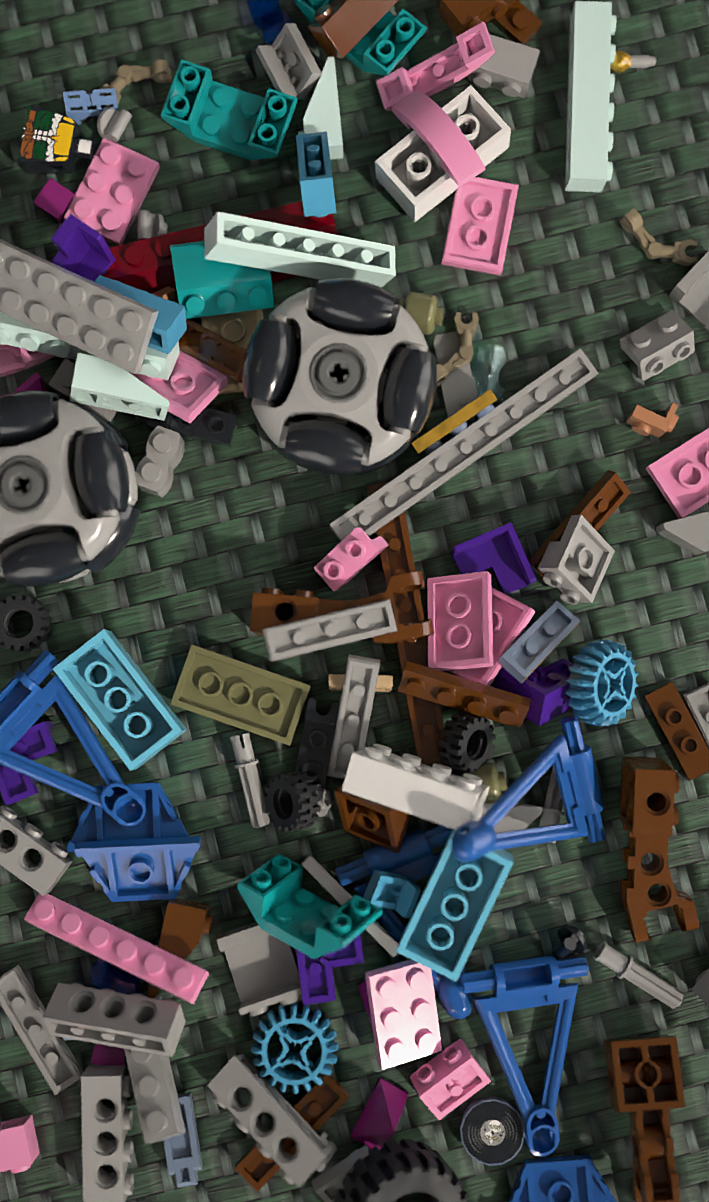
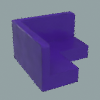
(81, 249)
(500, 552)
(544, 687)
(33, 745)
(317, 973)

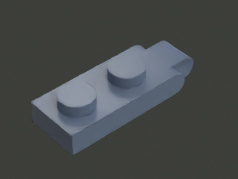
(183, 1150)

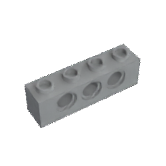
(16, 857)
(97, 1025)
(113, 1084)
(287, 1122)

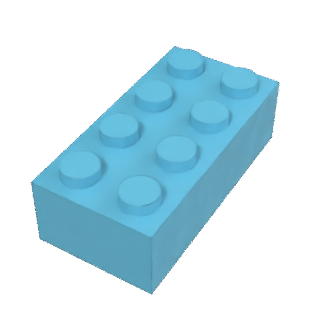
(119, 699)
(453, 910)

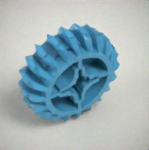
(602, 682)
(275, 1065)

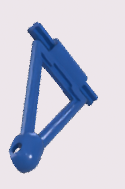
(23, 704)
(578, 790)
(415, 862)
(522, 986)

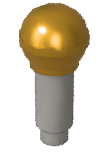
(625, 61)

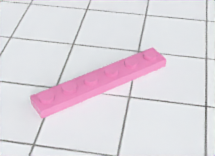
(117, 947)

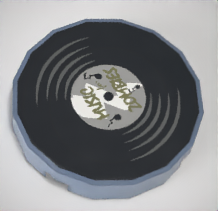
(492, 1130)

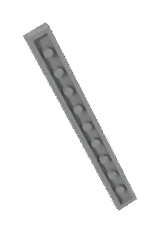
(467, 447)

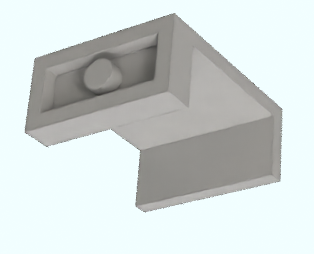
(693, 292)
(260, 968)

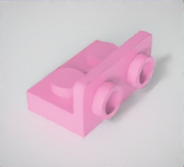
(349, 558)
(449, 1079)

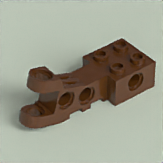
(269, 603)
(648, 826)
(646, 1083)

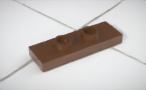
(213, 350)
(679, 730)

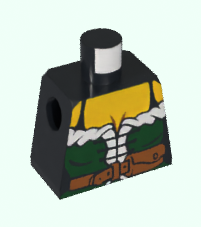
(52, 143)

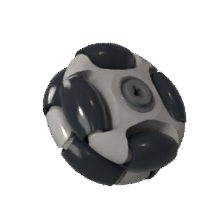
(307, 327)
(65, 485)

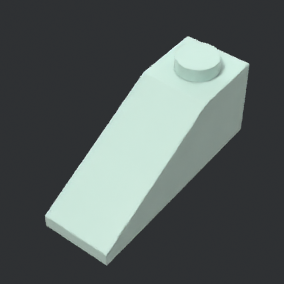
(324, 111)
(113, 388)

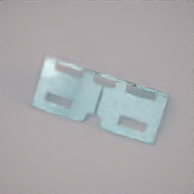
(497, 363)

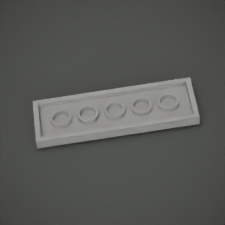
(74, 308)

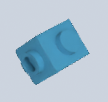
(392, 892)

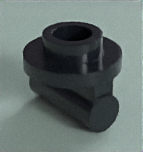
(571, 940)

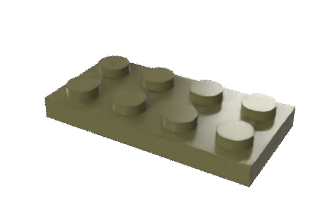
(240, 695)

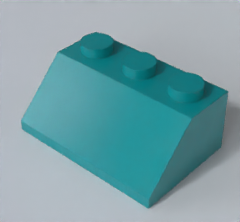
(216, 286)

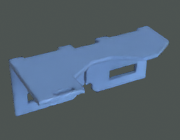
(84, 101)

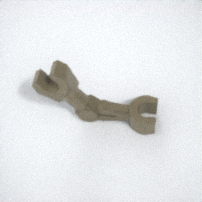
(126, 74)
(633, 224)
(459, 359)

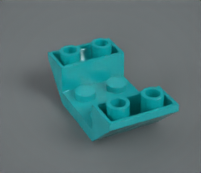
(384, 43)
(227, 116)
(297, 914)

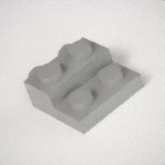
(577, 562)

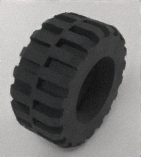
(401, 1170)

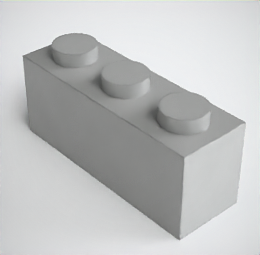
(155, 1095)

